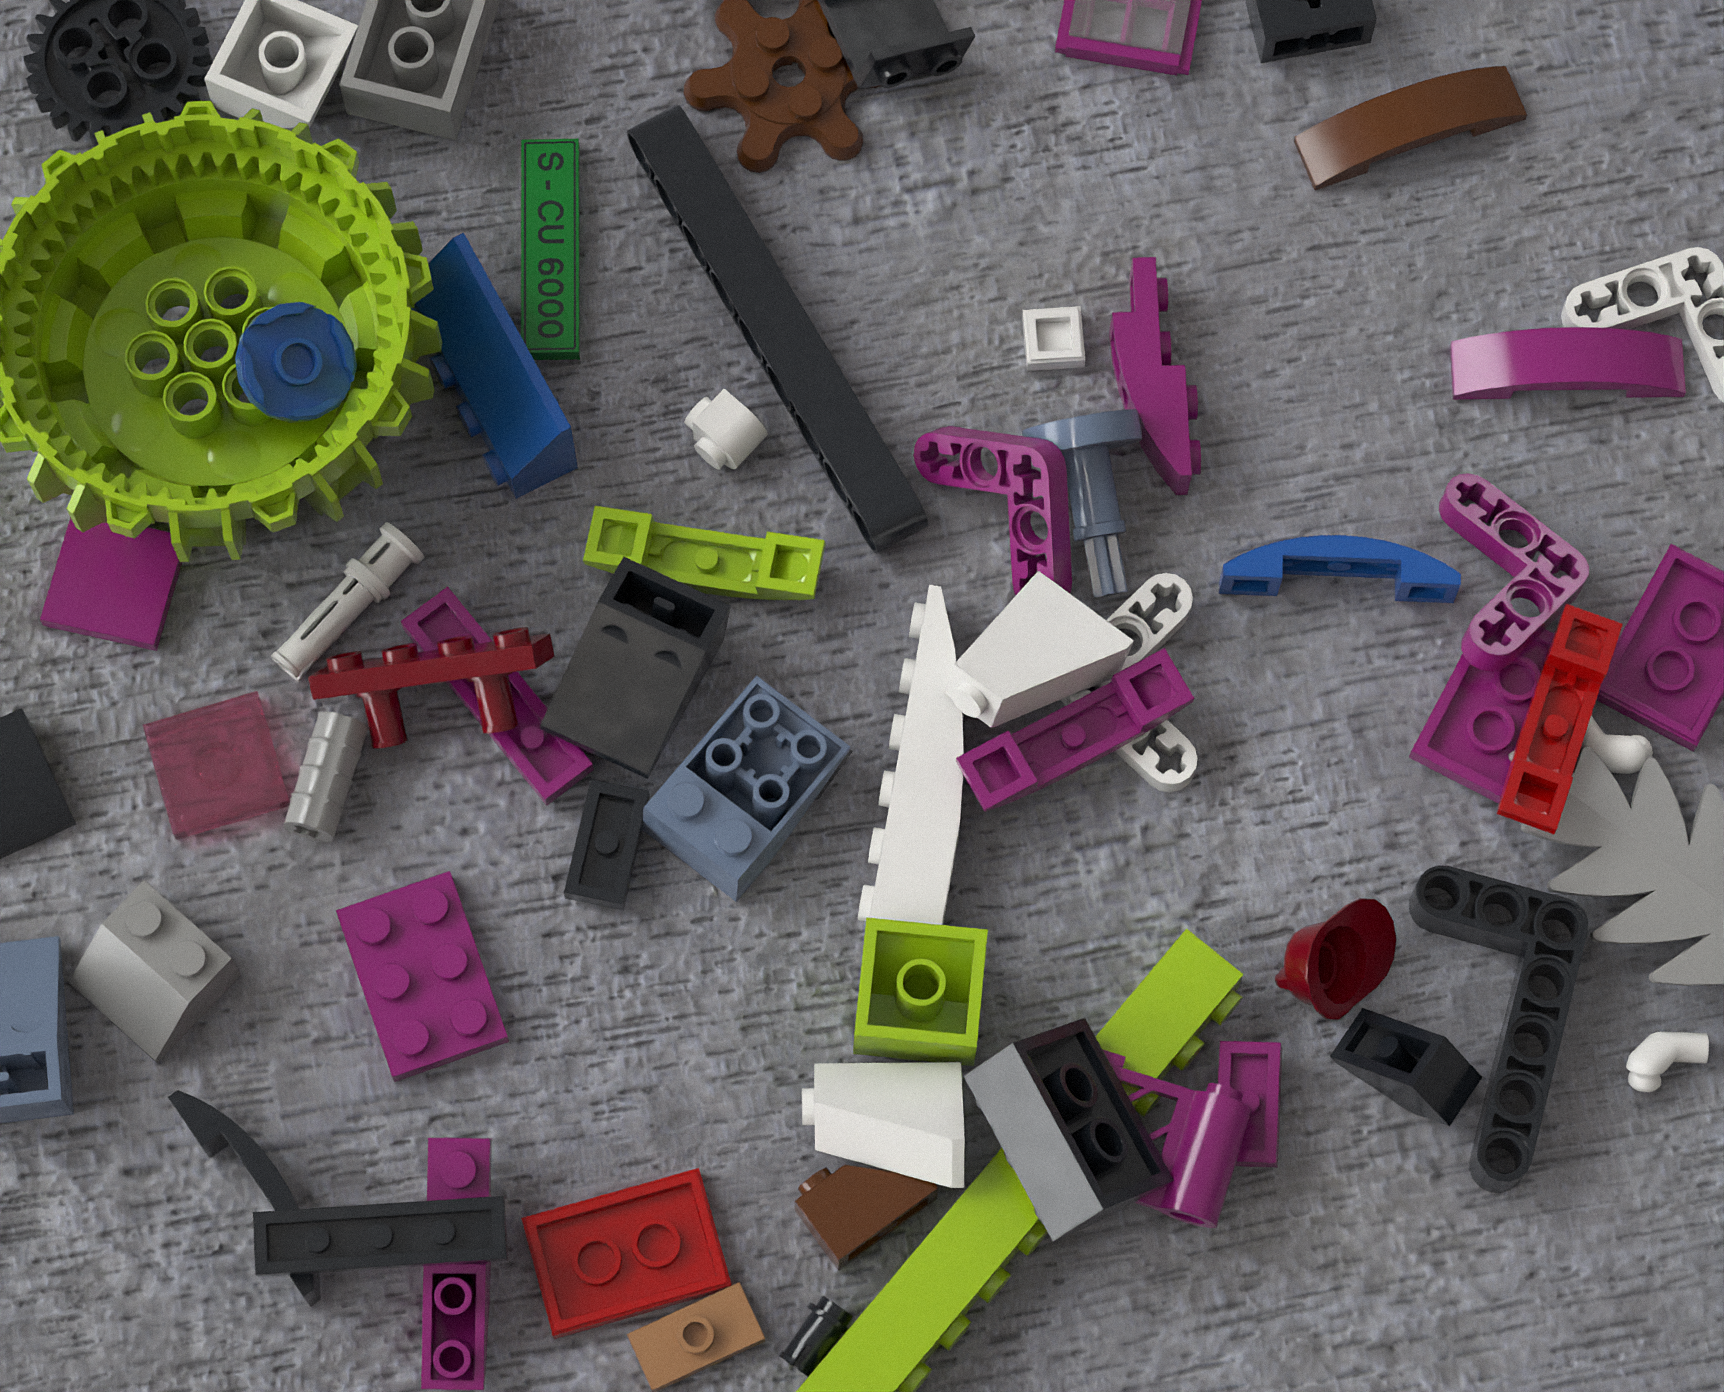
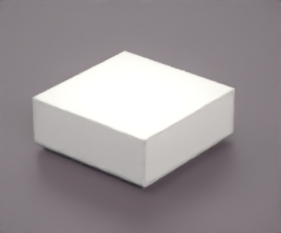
(1053, 338)

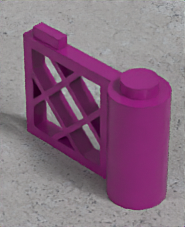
(1198, 1145)

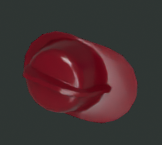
(1340, 958)

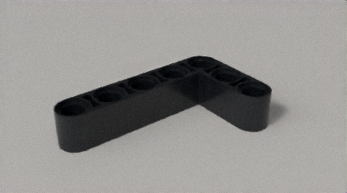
(1524, 1010)

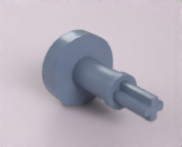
(1092, 487)

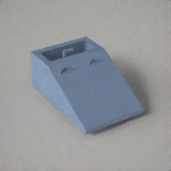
(744, 788)
(33, 1032)

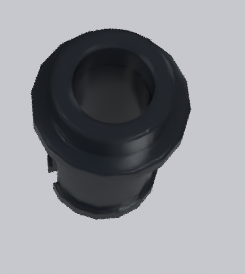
(820, 1332)

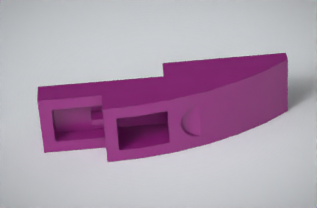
(1151, 383)
(456, 1294)

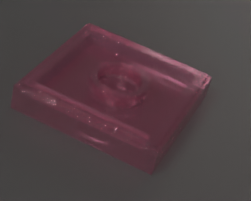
(216, 765)

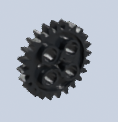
(72, 84)

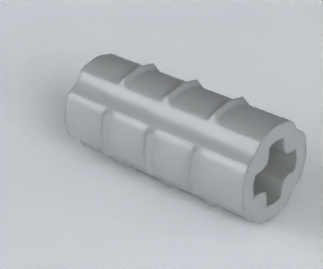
(325, 777)

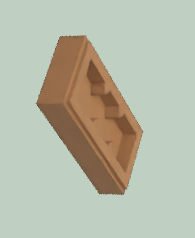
(696, 1337)

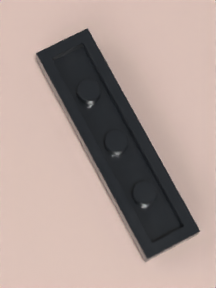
(380, 1236)

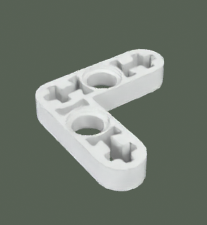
(1674, 297)
(1166, 624)

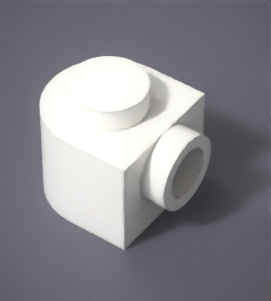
(724, 430)

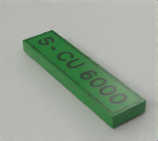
(550, 248)

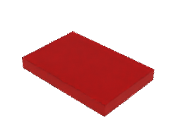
(626, 1253)

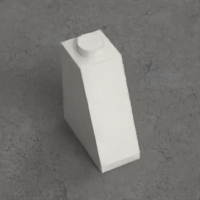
(1035, 655)
(891, 1117)

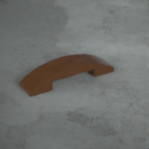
(1407, 120)

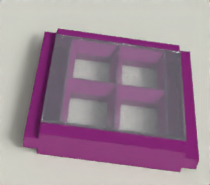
(1131, 33)

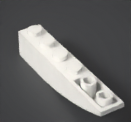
(926, 789)

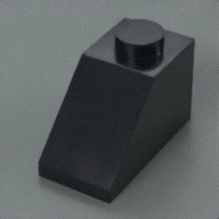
(1407, 1065)

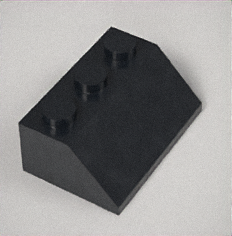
(1067, 1128)

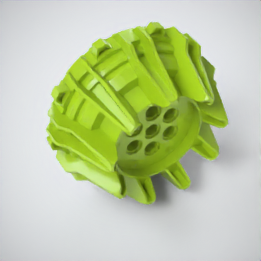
(186, 221)

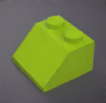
(920, 991)

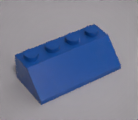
(494, 375)

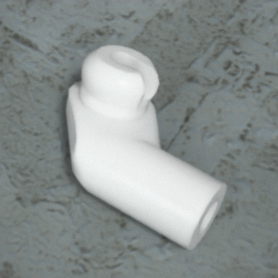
(1618, 752)
(1658, 1054)

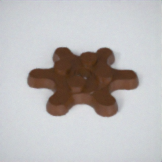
(772, 110)

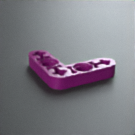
(1016, 480)
(1531, 578)

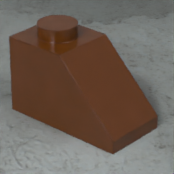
(858, 1207)

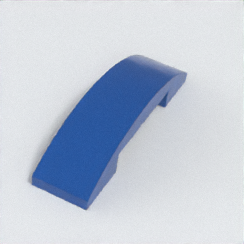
(1415, 573)

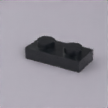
(606, 844)

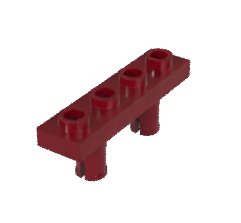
(455, 659)

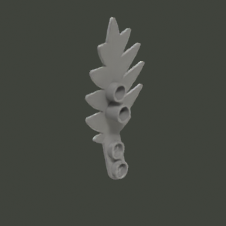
(1647, 851)

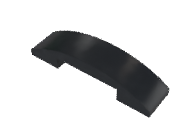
(217, 1131)

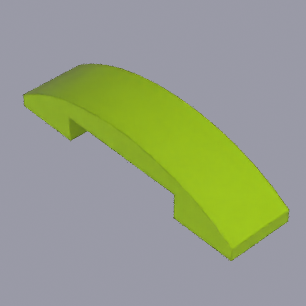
(706, 559)

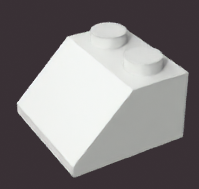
(279, 61)

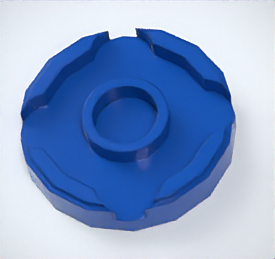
(295, 362)

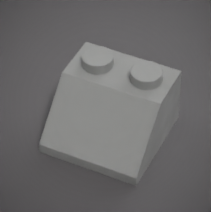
(152, 971)

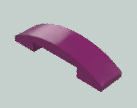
(1567, 360)
(1077, 733)

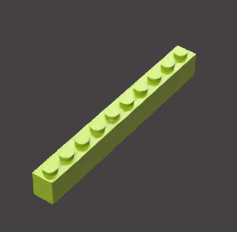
(994, 1215)

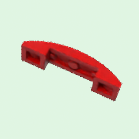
(1558, 719)

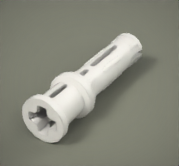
(364, 582)

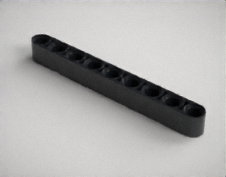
(777, 329)

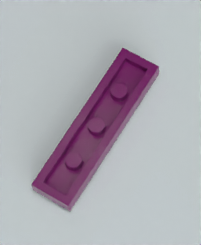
(541, 758)

